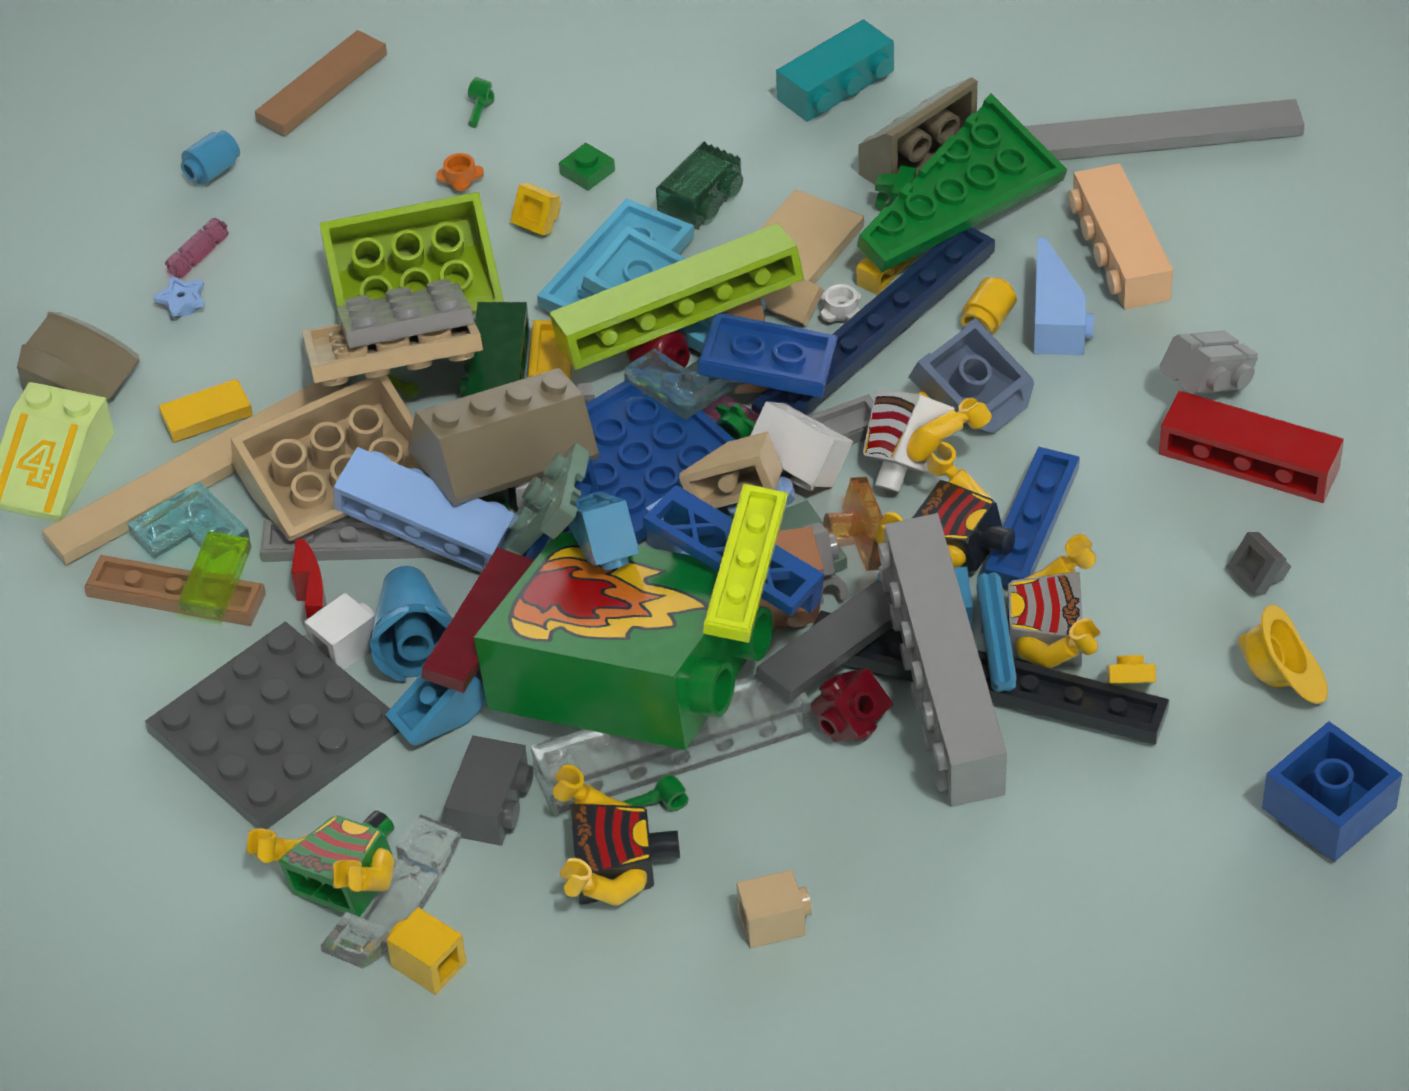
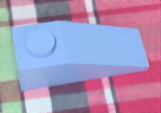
(1059, 307)

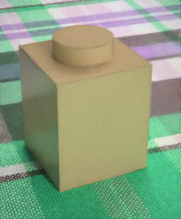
(772, 908)

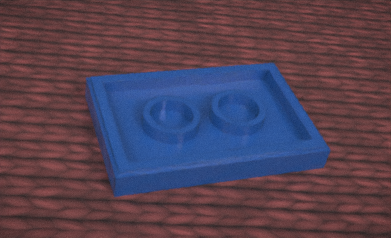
(768, 354)

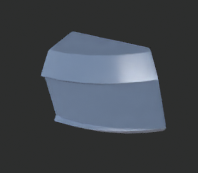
(975, 368)

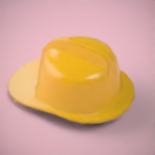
(1281, 657)

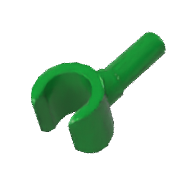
(480, 92)
(667, 790)

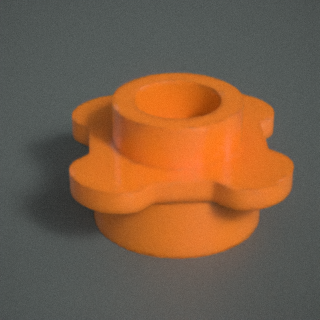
(459, 171)

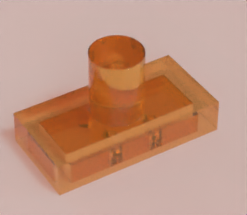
(858, 521)

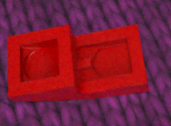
(307, 578)

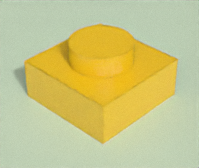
(1130, 670)

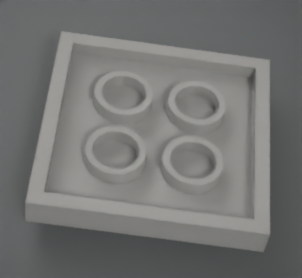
(404, 313)

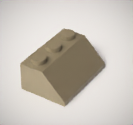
(918, 133)

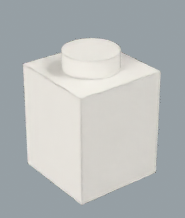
(342, 630)

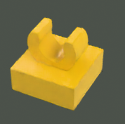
(535, 209)

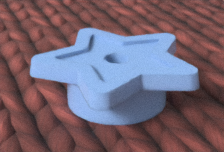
(181, 297)

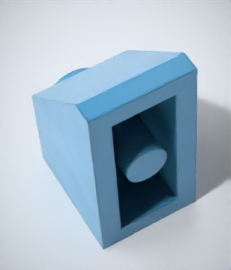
(433, 709)

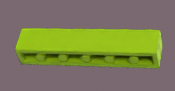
(676, 296)

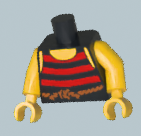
(965, 512)
(609, 843)

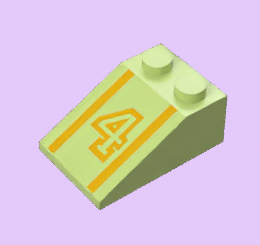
(51, 449)

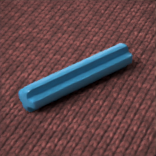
(996, 632)

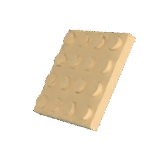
(334, 361)

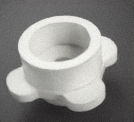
(840, 303)

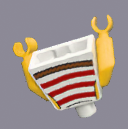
(911, 426)

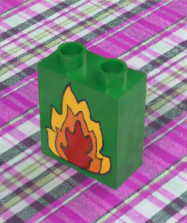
(614, 646)

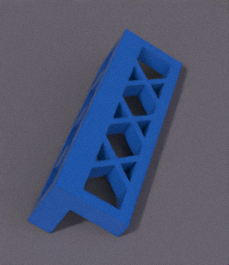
(704, 534)

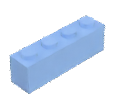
(417, 510)

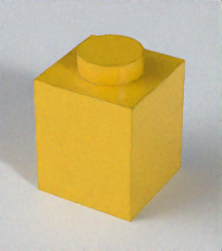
(426, 950)

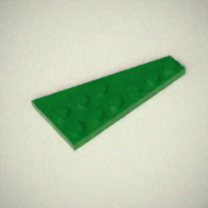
(966, 181)

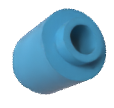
(209, 157)

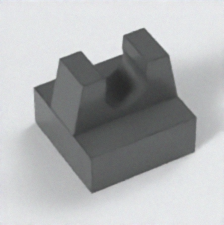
(1258, 563)

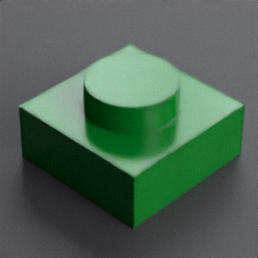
(587, 166)

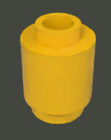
(990, 304)

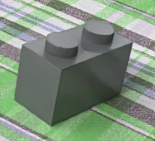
(488, 790)

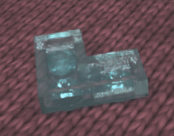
(676, 386)
(184, 517)

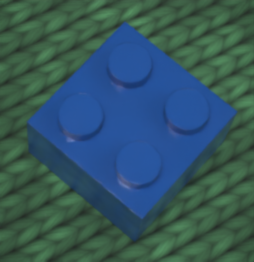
(1331, 791)

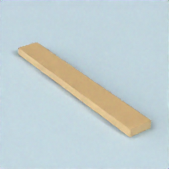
(205, 463)

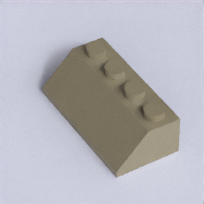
(500, 435)

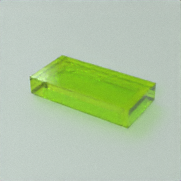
(215, 574)

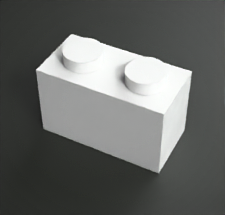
(803, 445)

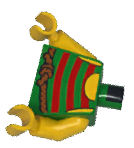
(336, 863)

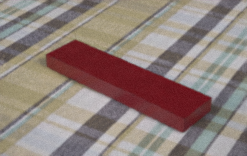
(455, 655)

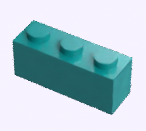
(835, 70)

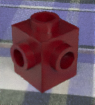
(850, 705)

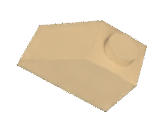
(723, 472)

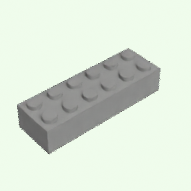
(942, 660)

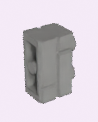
(1209, 362)

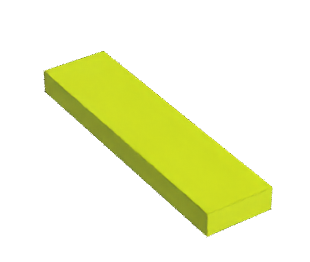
(745, 563)

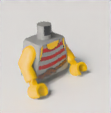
(1047, 611)

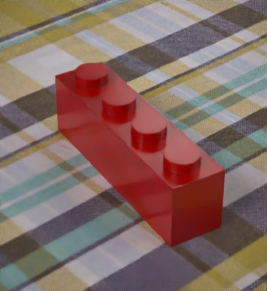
(1251, 446)

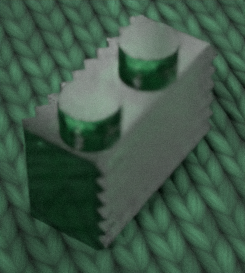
(700, 185)

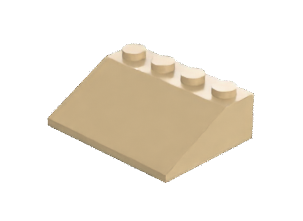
(301, 454)

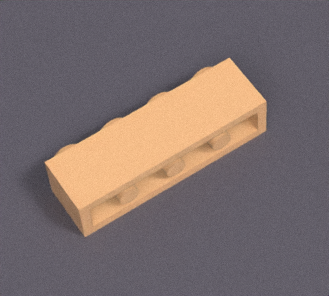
(1121, 236)

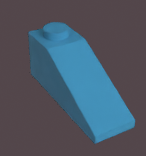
(604, 530)

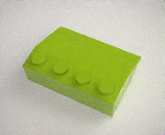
(412, 249)

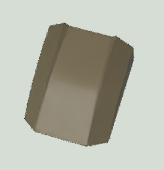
(75, 357)

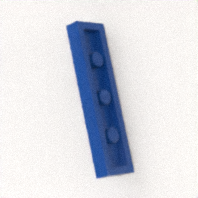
(1035, 513)

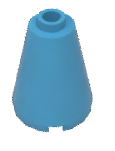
(406, 623)

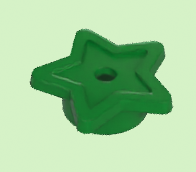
(734, 421)

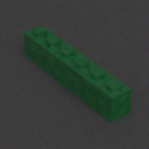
(503, 359)

